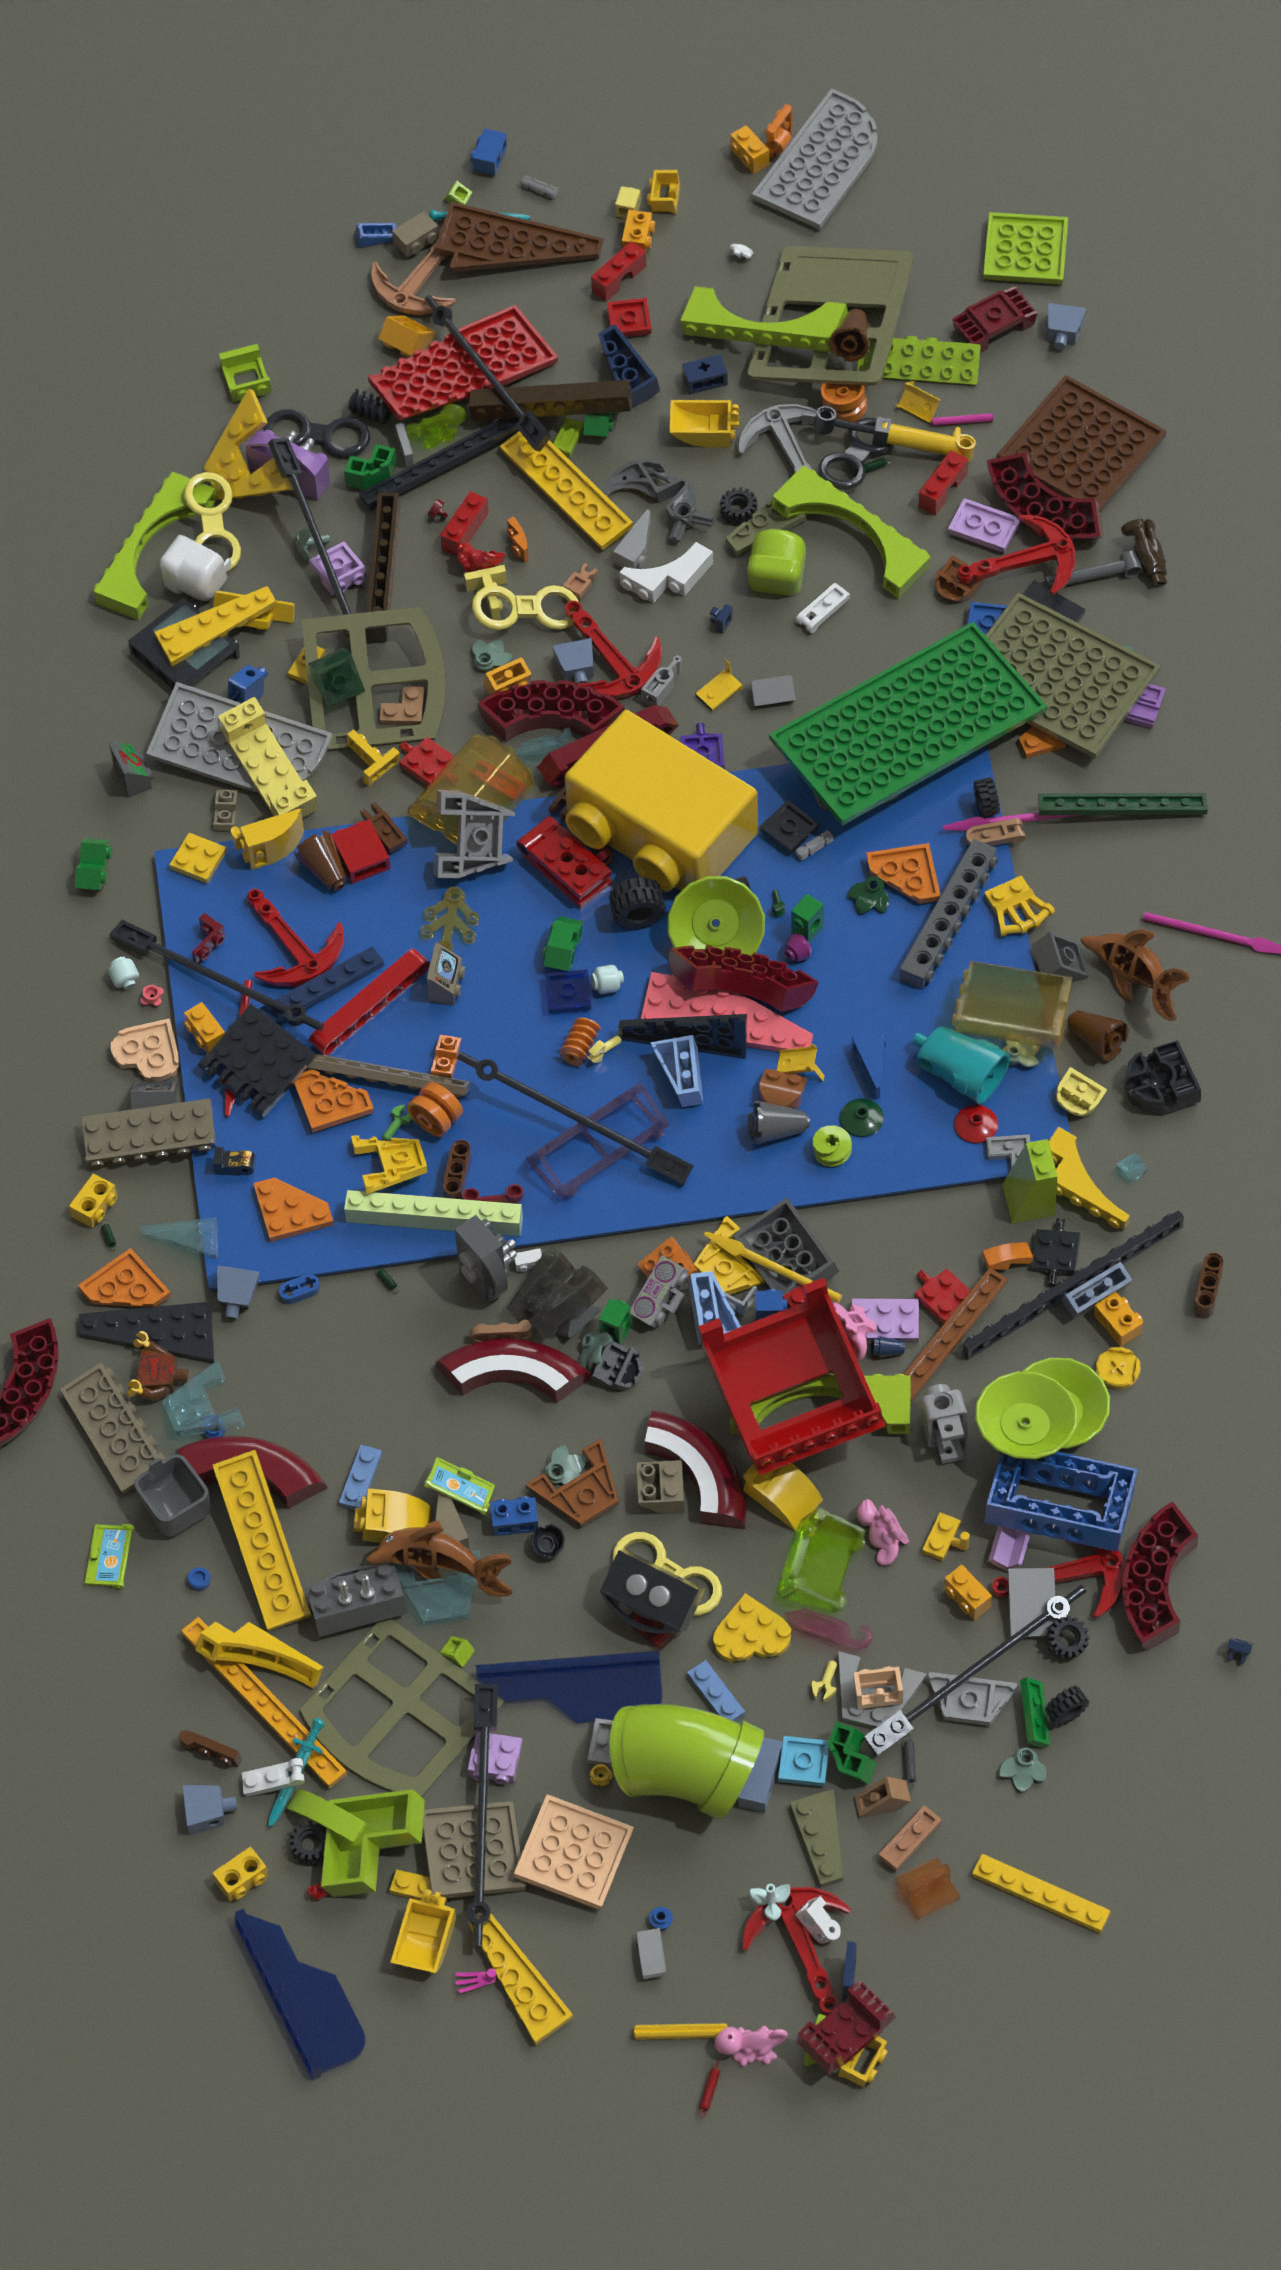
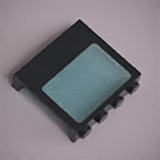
(149, 652)

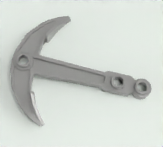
(784, 414)

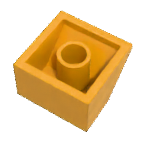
(405, 335)

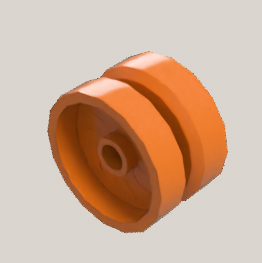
(846, 400)
(435, 1109)

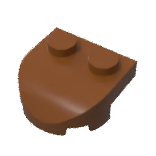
(950, 587)
(781, 1088)

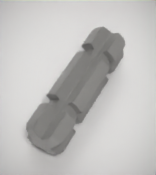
(539, 187)
(814, 845)

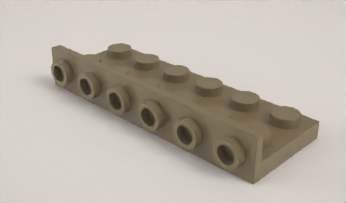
(149, 1132)
(112, 1425)

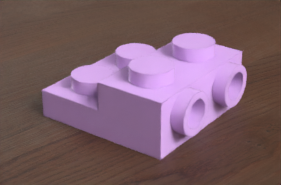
(345, 564)
(503, 1758)

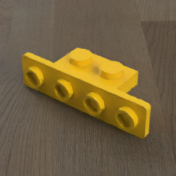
(282, 612)

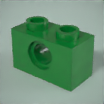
(807, 918)

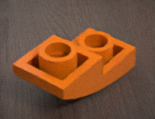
(517, 534)
(446, 1056)
(1003, 1255)

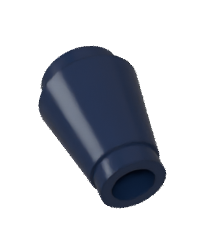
(886, 1346)

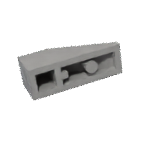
(633, 548)

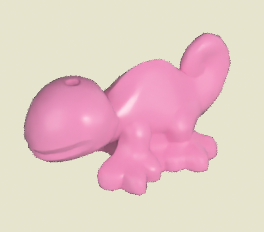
(855, 1327)
(883, 1530)
(754, 2044)

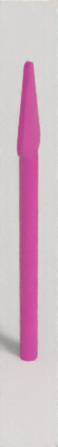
(964, 825)
(1259, 944)

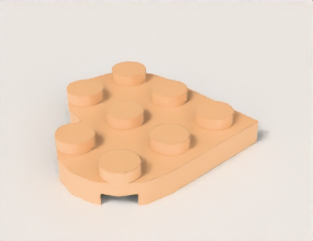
(149, 1049)

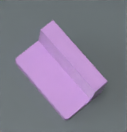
(1009, 1548)

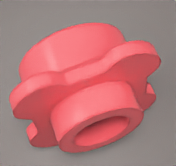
(149, 991)

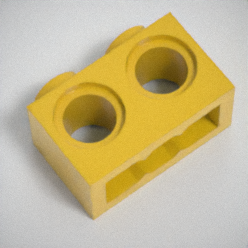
(88, 1199)
(236, 1870)

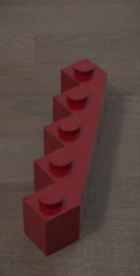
(560, 761)

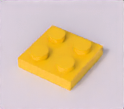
(198, 858)

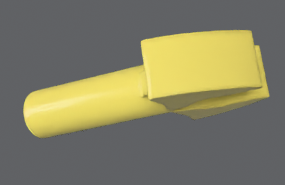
(600, 1048)
(825, 1683)

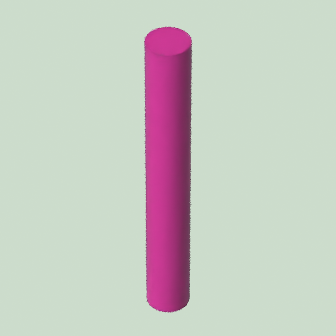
(962, 419)

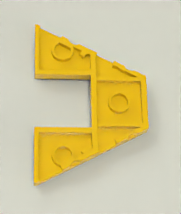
(229, 463)

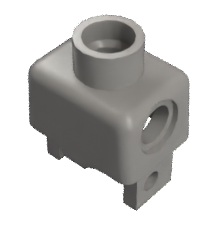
(947, 1410)

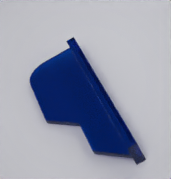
(581, 1685)
(305, 1998)

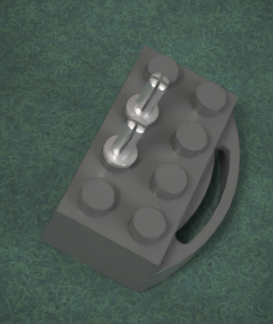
(355, 1598)

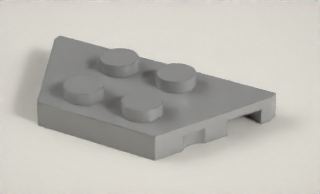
(974, 1701)

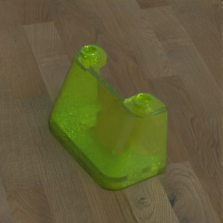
(820, 1560)

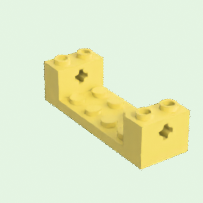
(266, 760)

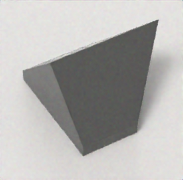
(570, 1328)

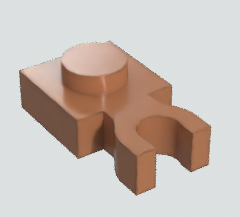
(580, 582)

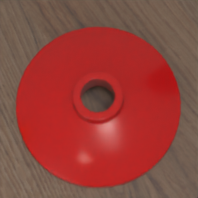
(976, 1131)

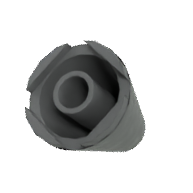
(775, 1122)

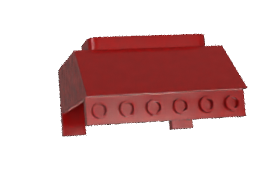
(781, 1355)

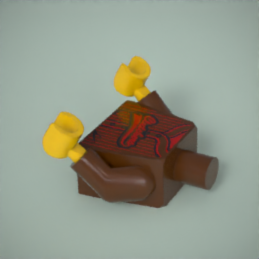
(156, 1371)

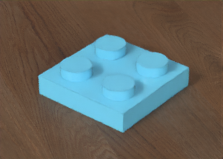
(804, 1761)

